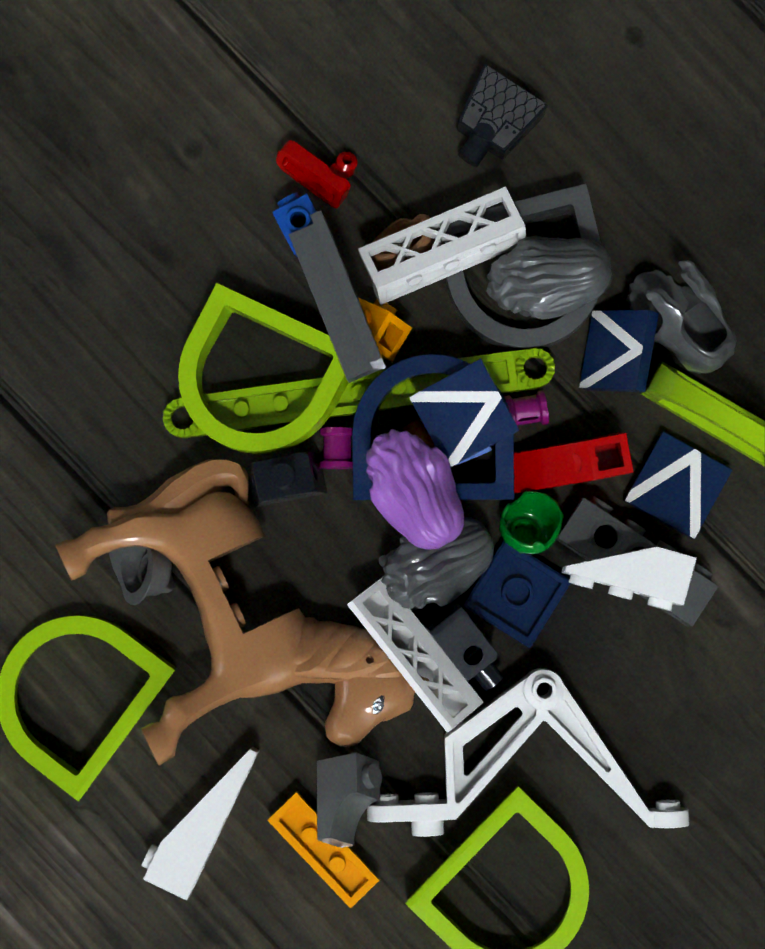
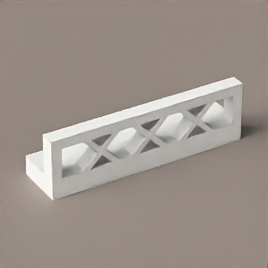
(449, 258)
(416, 654)

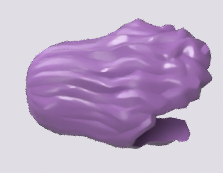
(414, 489)

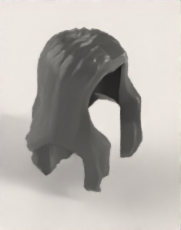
(549, 276)
(688, 317)
(437, 575)

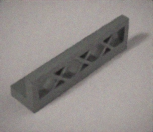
(336, 299)

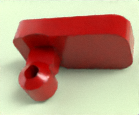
(316, 176)

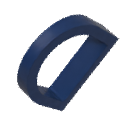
(365, 417)

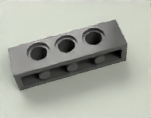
(578, 536)

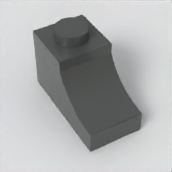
(344, 792)

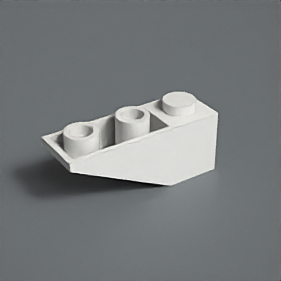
(647, 572)

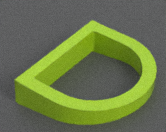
(199, 344)
(707, 411)
(30, 749)
(517, 801)

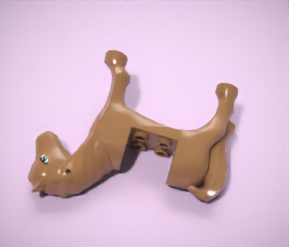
(197, 524)

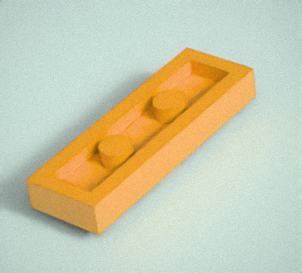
(335, 865)

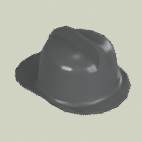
(141, 573)

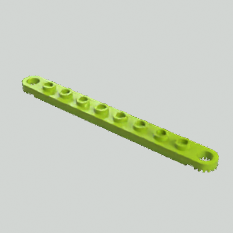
(287, 401)

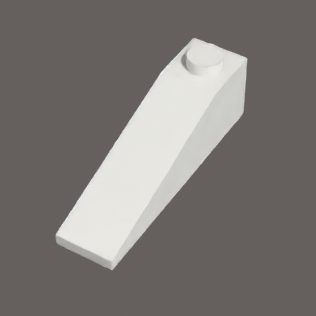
(187, 847)

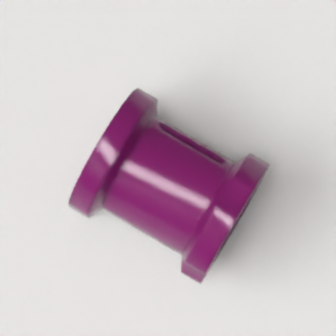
(529, 408)
(337, 448)

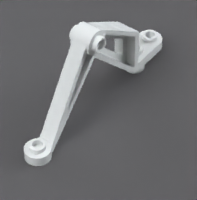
(562, 714)

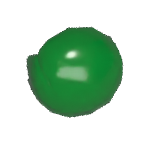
(531, 522)

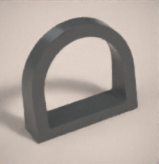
(569, 201)

